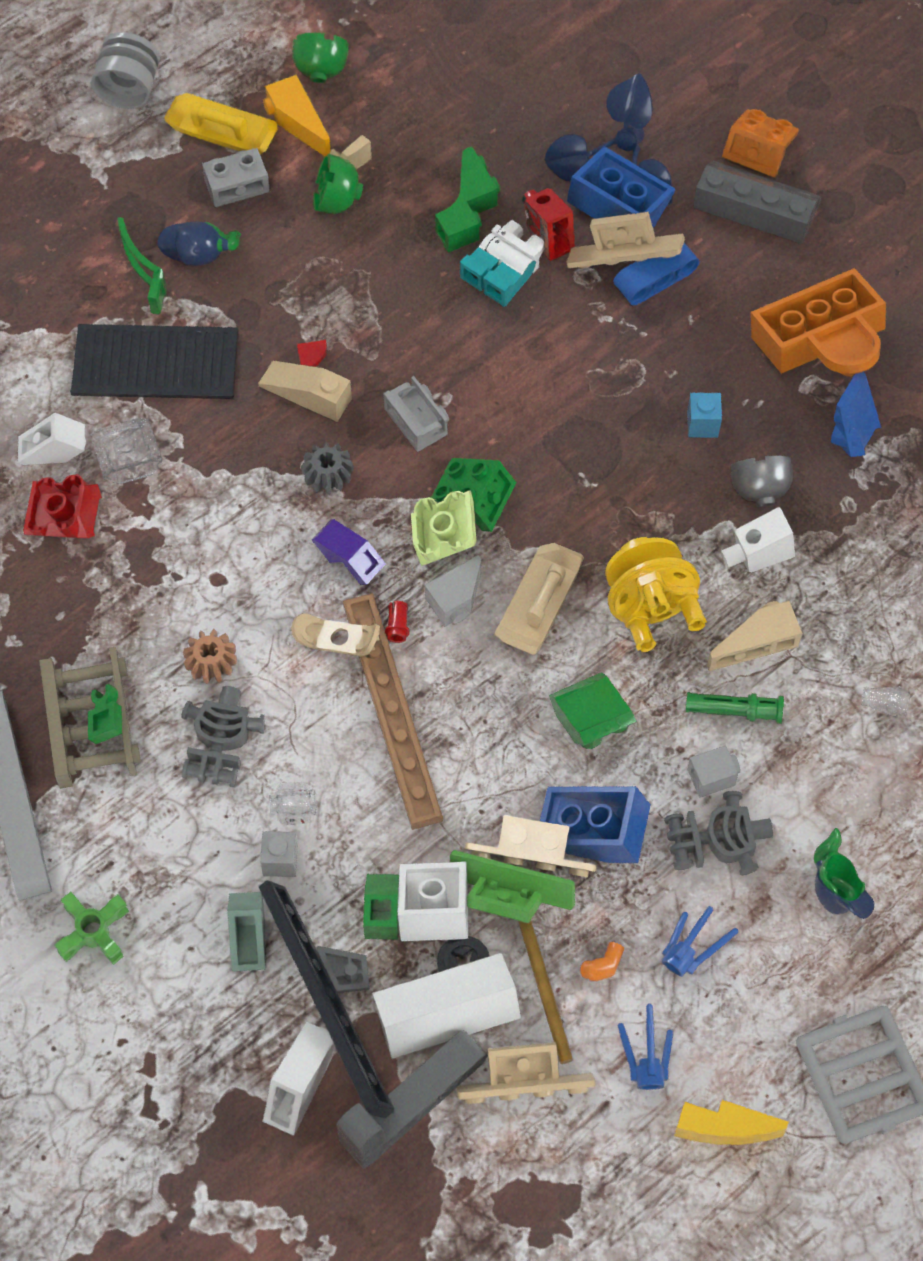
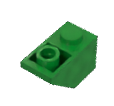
(381, 906)

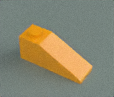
(296, 113)

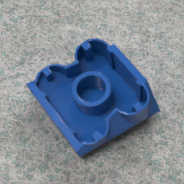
(855, 417)

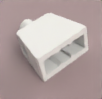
(761, 542)

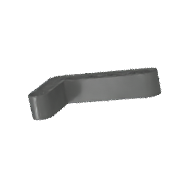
(371, 1136)

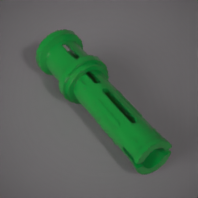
(749, 707)

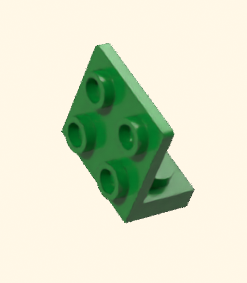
(488, 484)

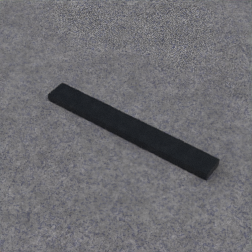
(326, 1000)

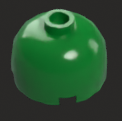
(319, 56)
(336, 186)

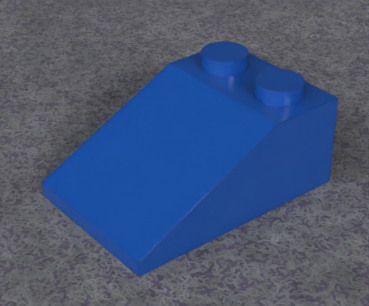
(602, 820)

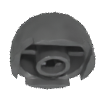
(762, 479)

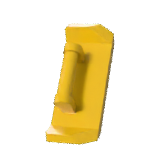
(220, 123)

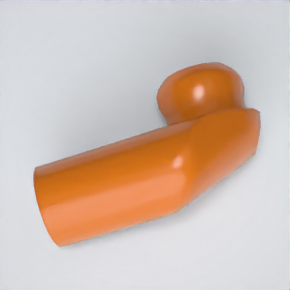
(603, 967)

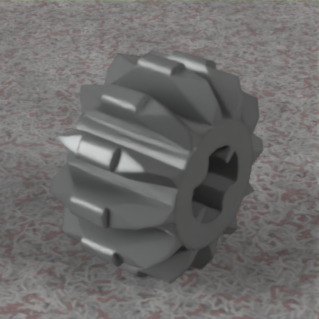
(327, 467)

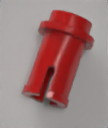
(397, 622)

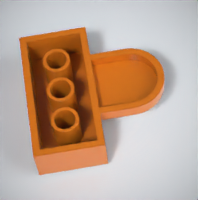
(826, 322)

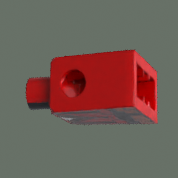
(550, 220)

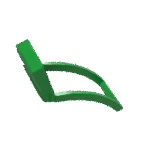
(157, 283)

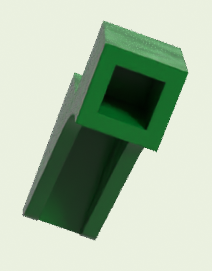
(478, 192)

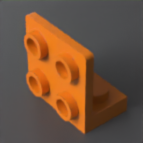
(759, 141)

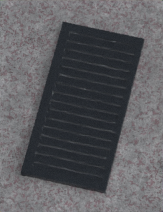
(154, 361)

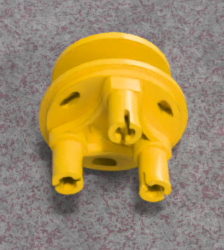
(652, 585)

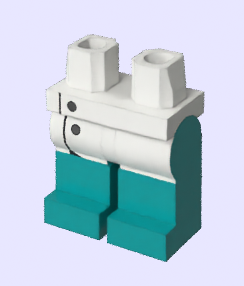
(502, 262)

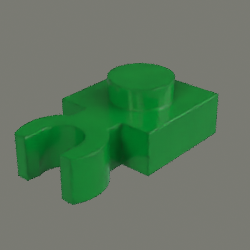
(106, 718)

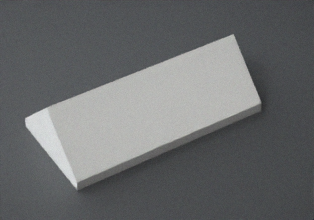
(445, 1003)

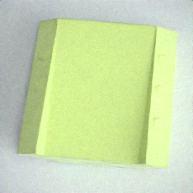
(443, 526)

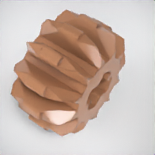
(212, 665)

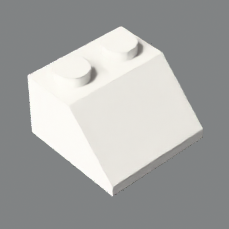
(433, 901)

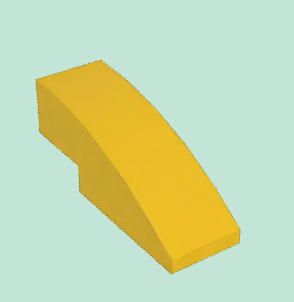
(728, 1126)

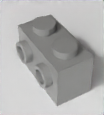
(236, 177)

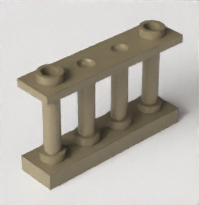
(60, 707)

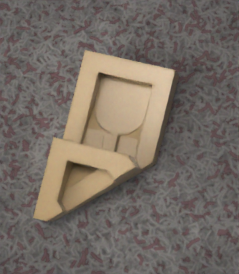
(357, 153)

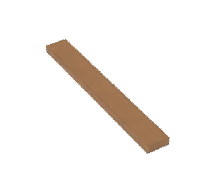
(395, 719)

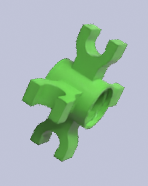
(71, 944)

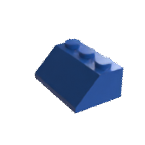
(617, 187)

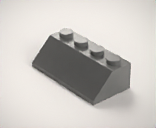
(756, 201)

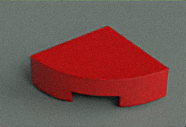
(312, 352)

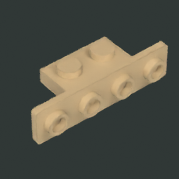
(623, 240)
(533, 841)
(522, 1071)

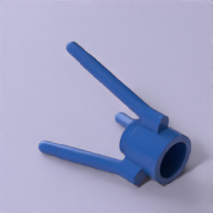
(680, 957)
(649, 1073)

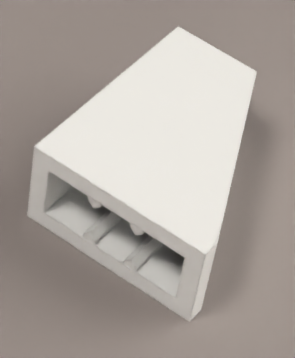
(298, 1078)

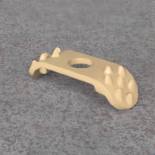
(318, 635)

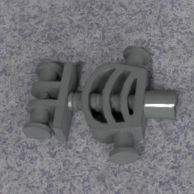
(228, 732)
(743, 835)

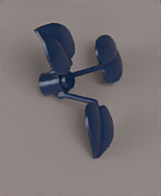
(626, 103)

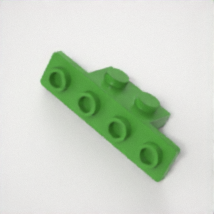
(512, 889)

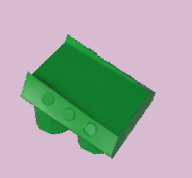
(591, 710)

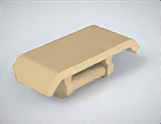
(539, 597)

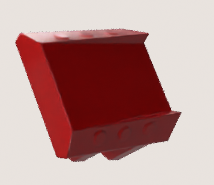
(62, 508)

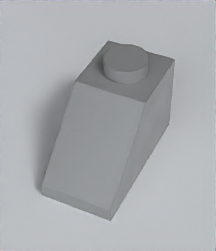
(454, 592)

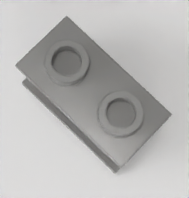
(416, 414)

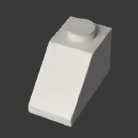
(51, 441)

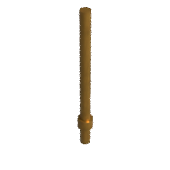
(546, 992)

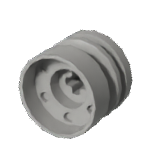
(125, 70)

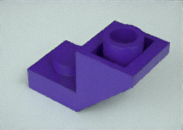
(346, 546)

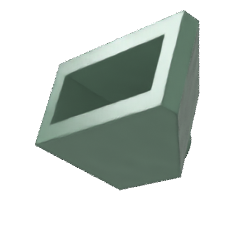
(246, 931)

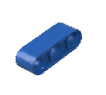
(653, 275)

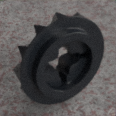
(461, 949)

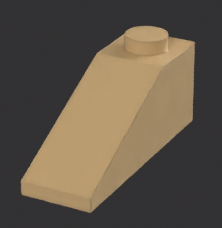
(309, 387)
(762, 634)

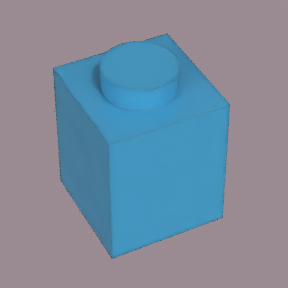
(704, 415)

